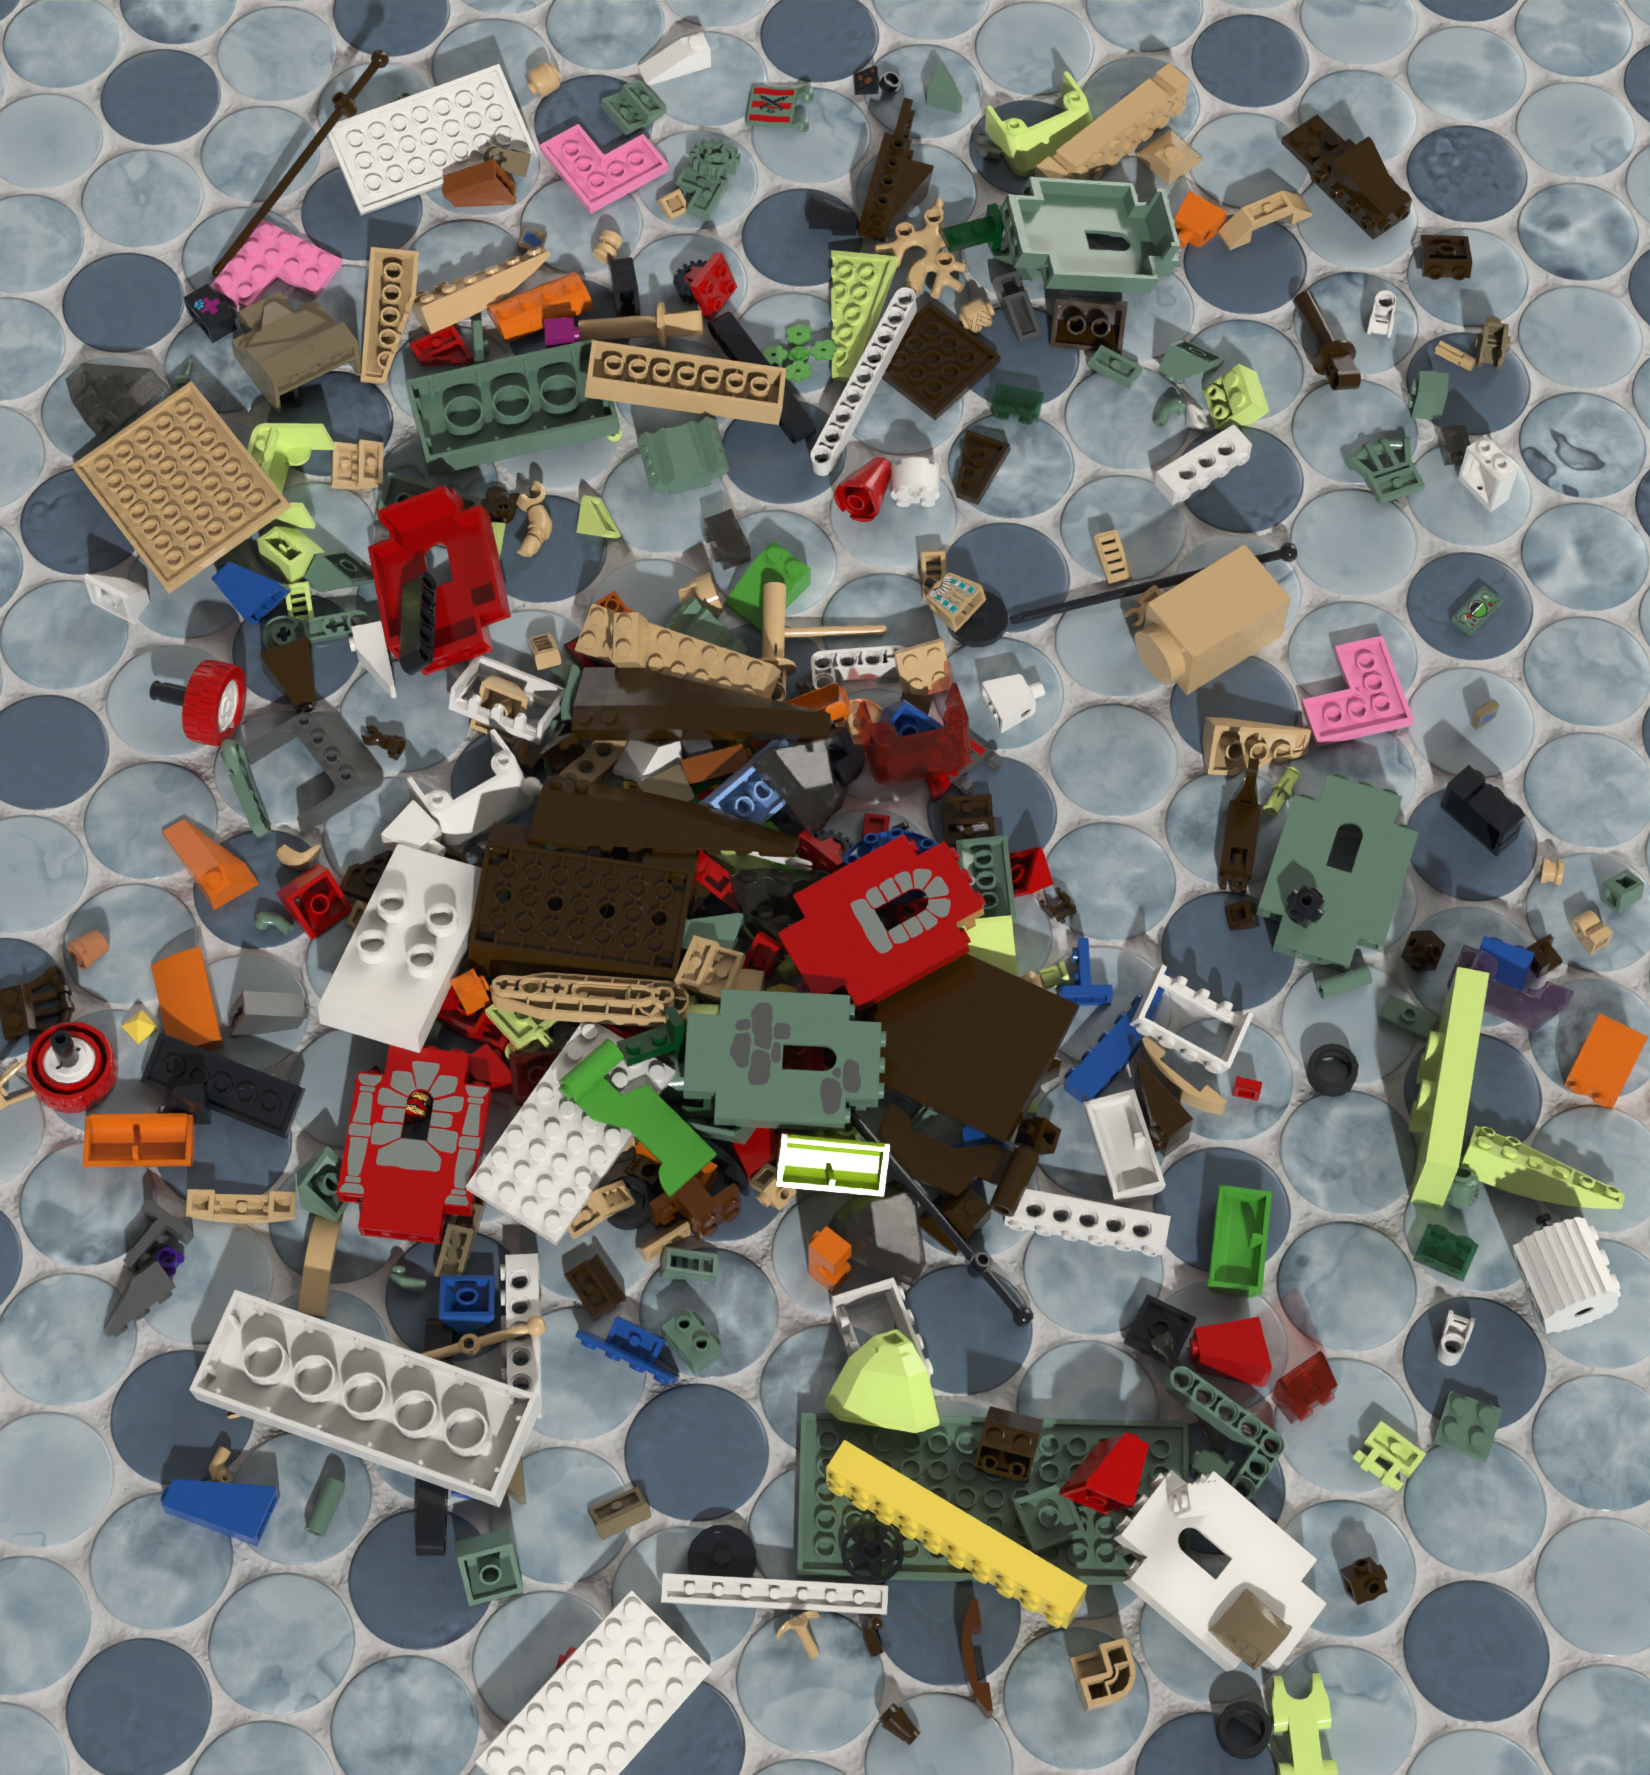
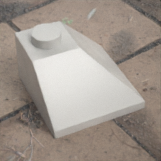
(117, 596)

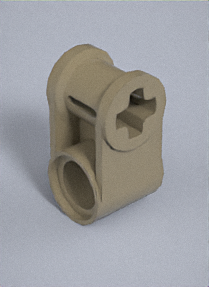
(509, 160)

